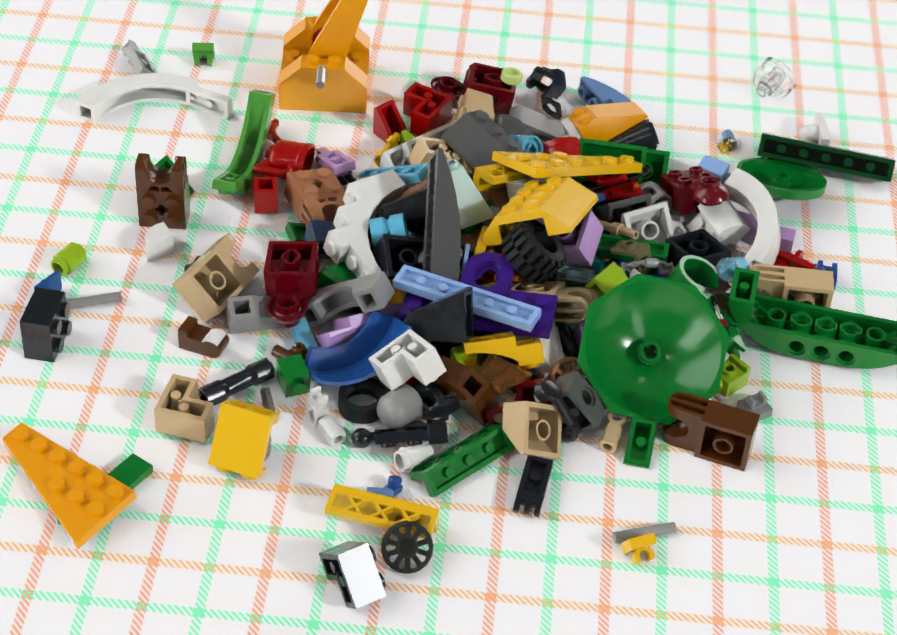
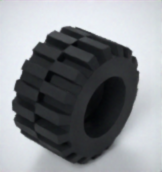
(533, 251)

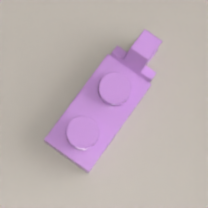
(335, 160)

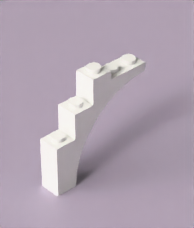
(362, 200)

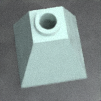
(470, 202)

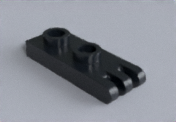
(533, 485)

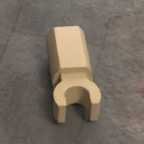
(611, 434)

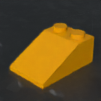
(606, 120)

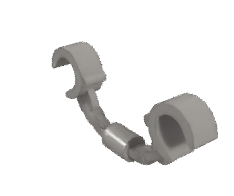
(664, 268)

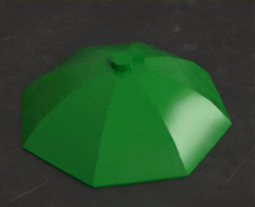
(650, 343)

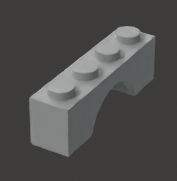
(368, 292)

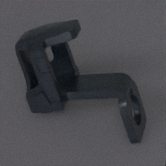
(554, 90)
(434, 402)

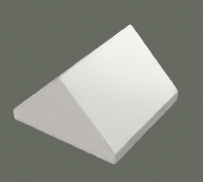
(651, 222)

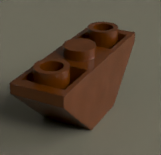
(471, 390)

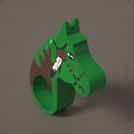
(715, 293)

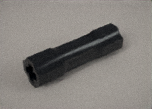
(252, 375)

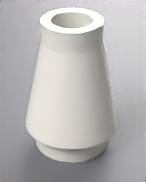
(411, 457)

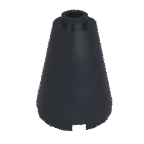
(640, 135)
(412, 206)

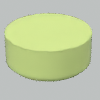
(511, 76)

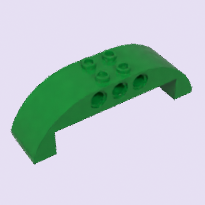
(810, 329)

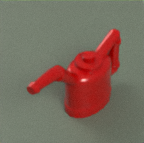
(571, 146)
(284, 155)

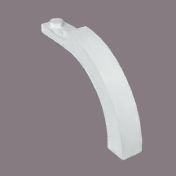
(150, 87)
(757, 200)

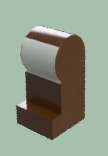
(201, 339)

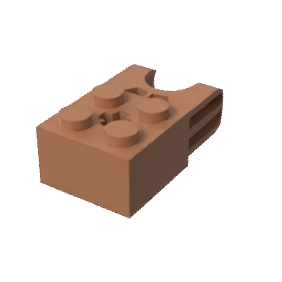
(314, 194)

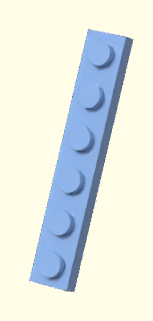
(484, 302)

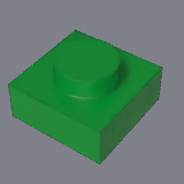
(295, 231)

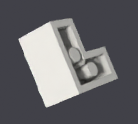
(407, 357)

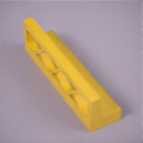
(495, 176)
(379, 509)

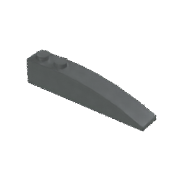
(442, 221)

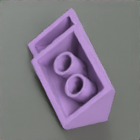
(348, 326)

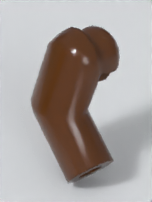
(280, 352)

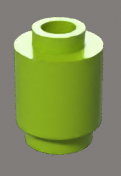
(69, 258)

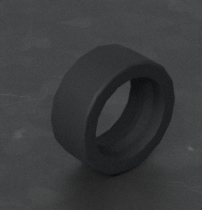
(357, 413)

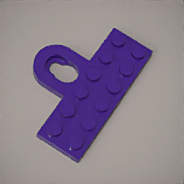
(504, 275)

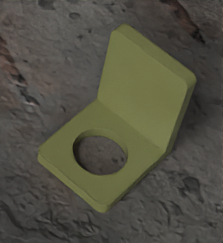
(633, 249)

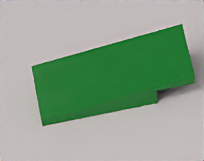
(654, 159)

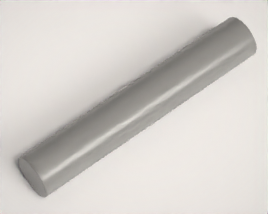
(95, 300)
(659, 529)

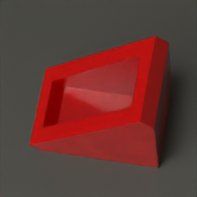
(387, 121)

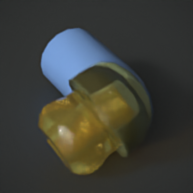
(729, 142)

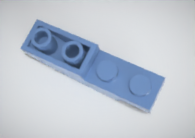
(596, 92)

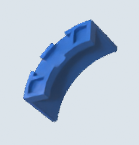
(349, 361)

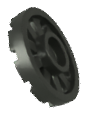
(407, 547)

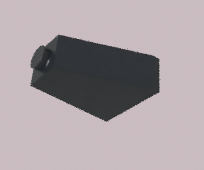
(445, 318)

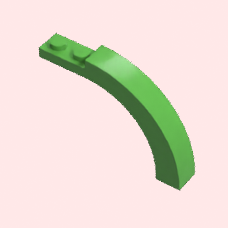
(251, 145)

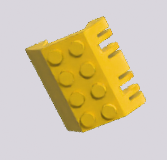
(557, 201)

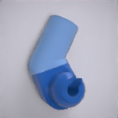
(392, 489)

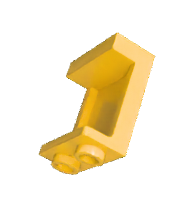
(242, 438)

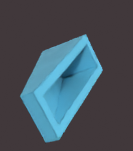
(303, 334)

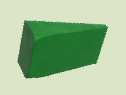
(640, 442)

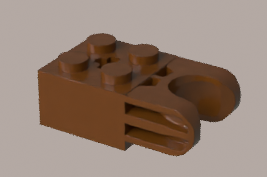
(162, 193)
(711, 430)

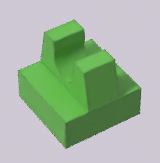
(203, 51)

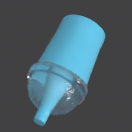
(726, 267)

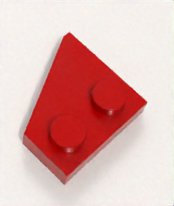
(618, 191)

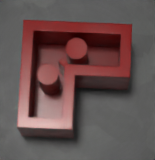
(426, 108)

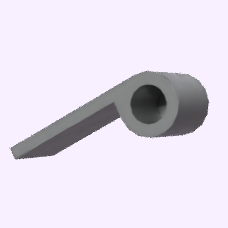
(538, 122)

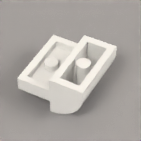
(721, 222)

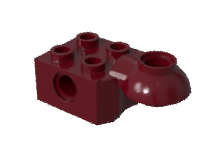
(479, 78)
(693, 188)
(290, 278)

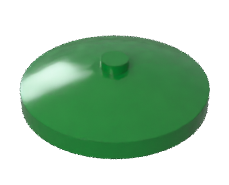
(785, 178)

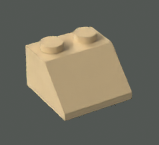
(533, 428)

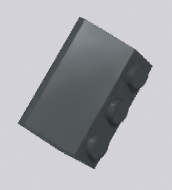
(476, 138)

